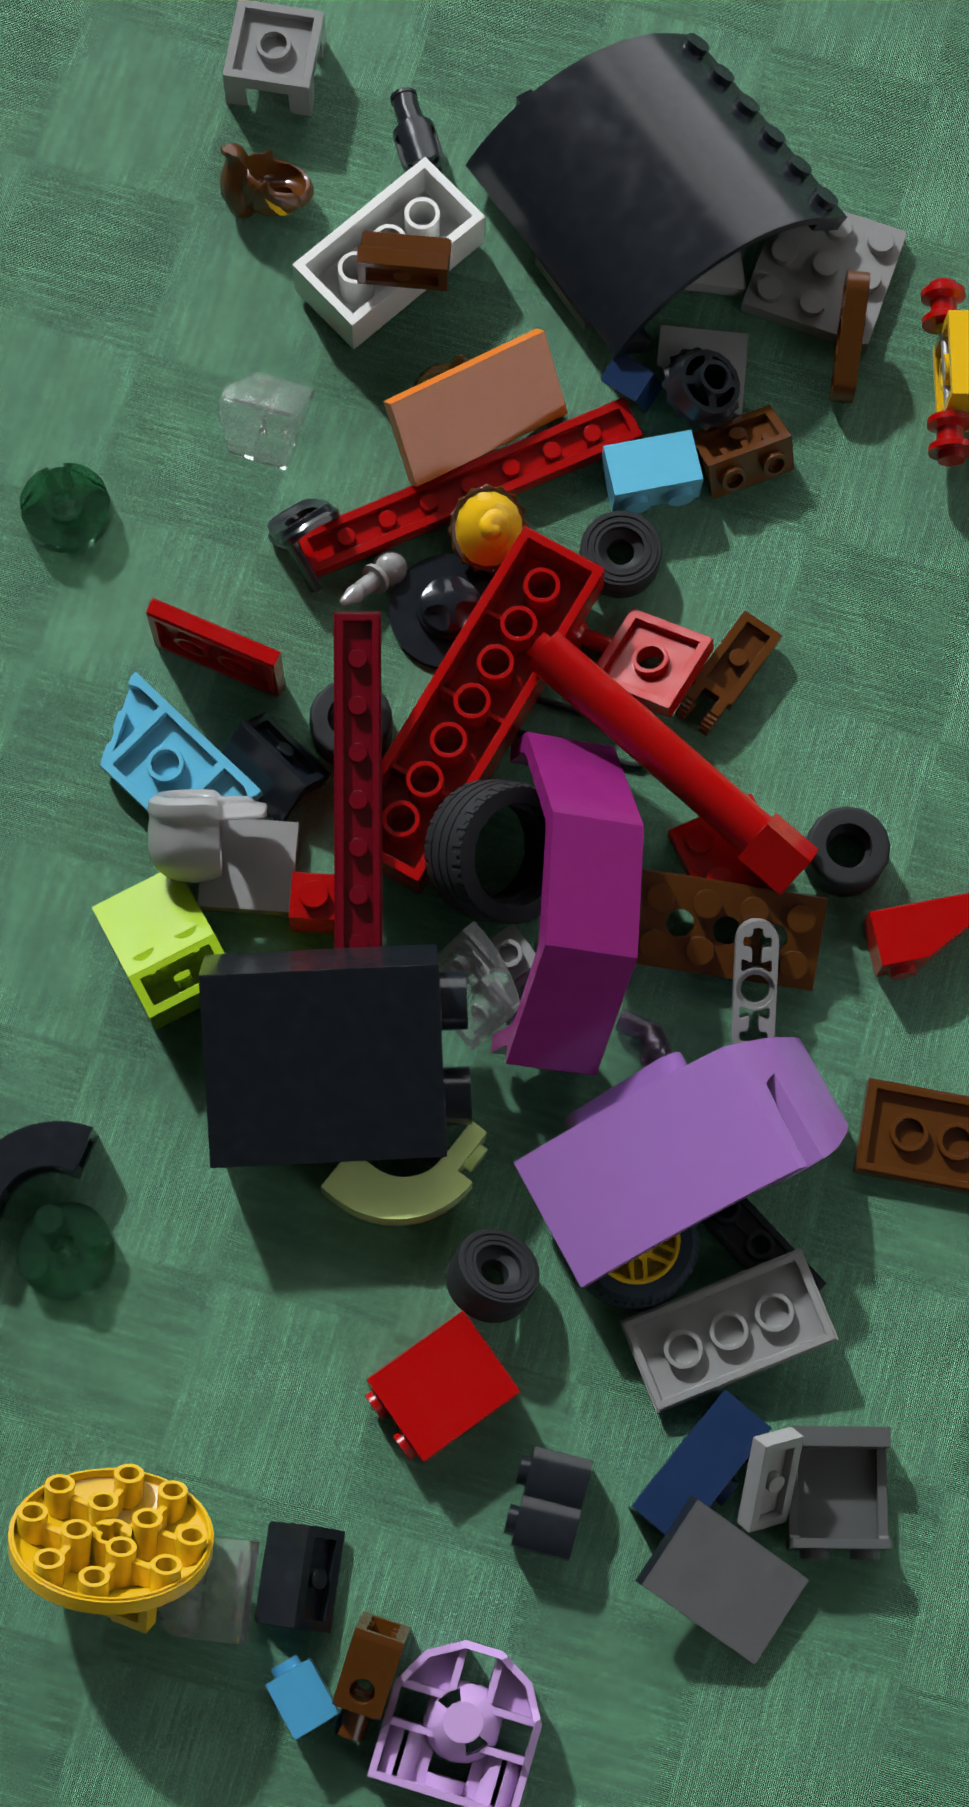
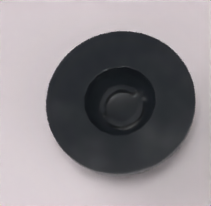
(434, 606)

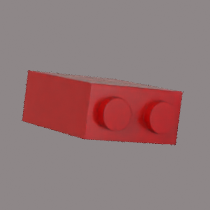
(440, 1388)

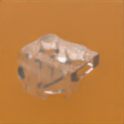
(221, 1601)

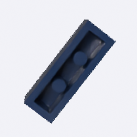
(701, 1463)

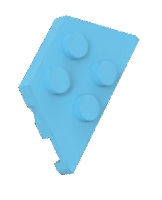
(163, 751)

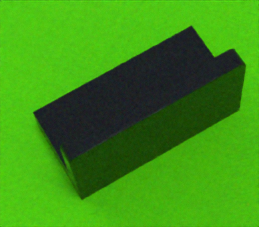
(274, 764)
(299, 1576)

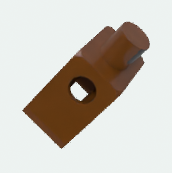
(373, 1657)

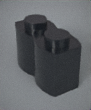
(549, 1504)

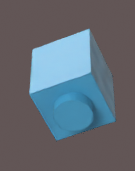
(301, 1696)

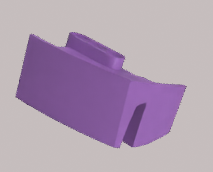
(679, 1149)

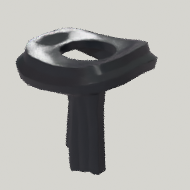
(286, 536)

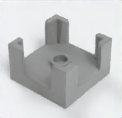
(274, 52)

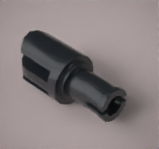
(414, 135)

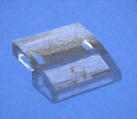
(490, 987)

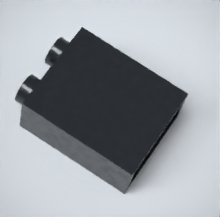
(330, 1055)

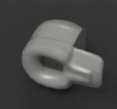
(188, 833)

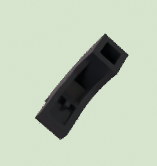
(41, 1150)

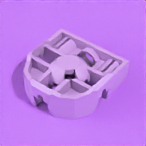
(450, 1728)

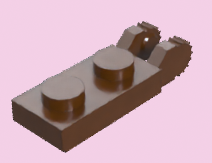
(730, 669)

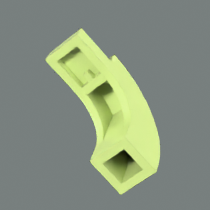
(412, 1199)

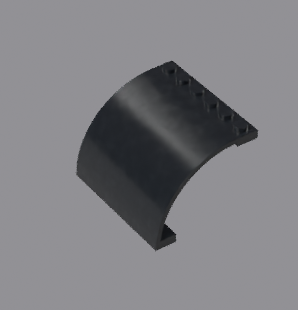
(644, 178)

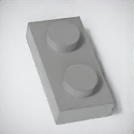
(770, 1479)

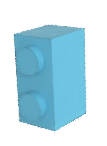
(652, 472)

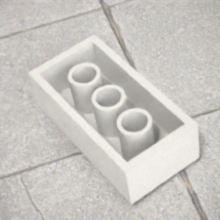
(414, 204)

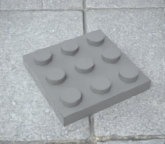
(804, 274)

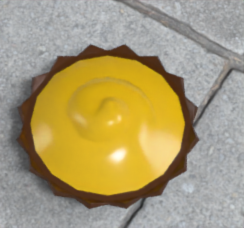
(486, 526)

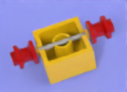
(949, 369)

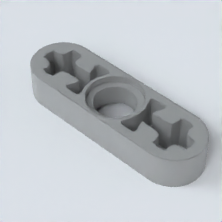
(768, 952)

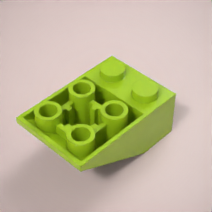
(159, 944)

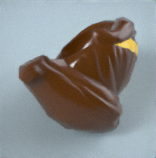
(262, 183)

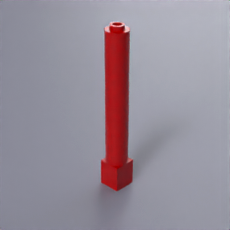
(766, 842)

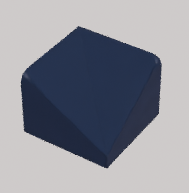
(632, 380)

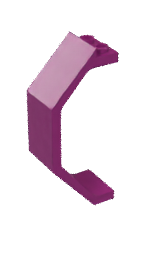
(586, 906)

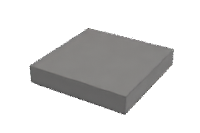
(255, 868)

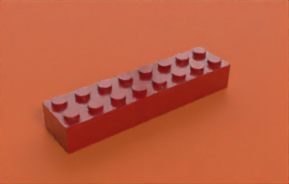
(479, 693)

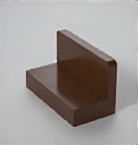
(403, 261)

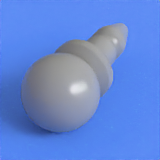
(385, 571)

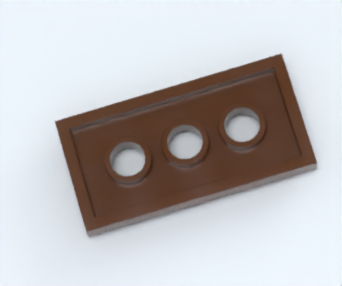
(711, 899)

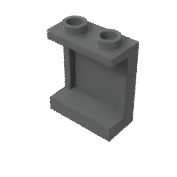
(840, 1493)

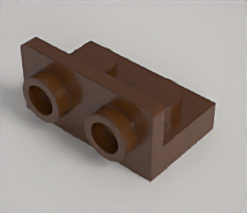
(744, 451)

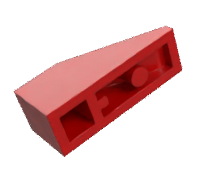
(914, 933)

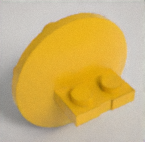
(111, 1543)

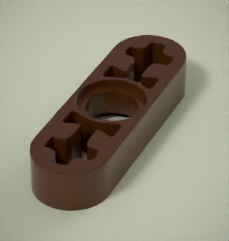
(849, 336)

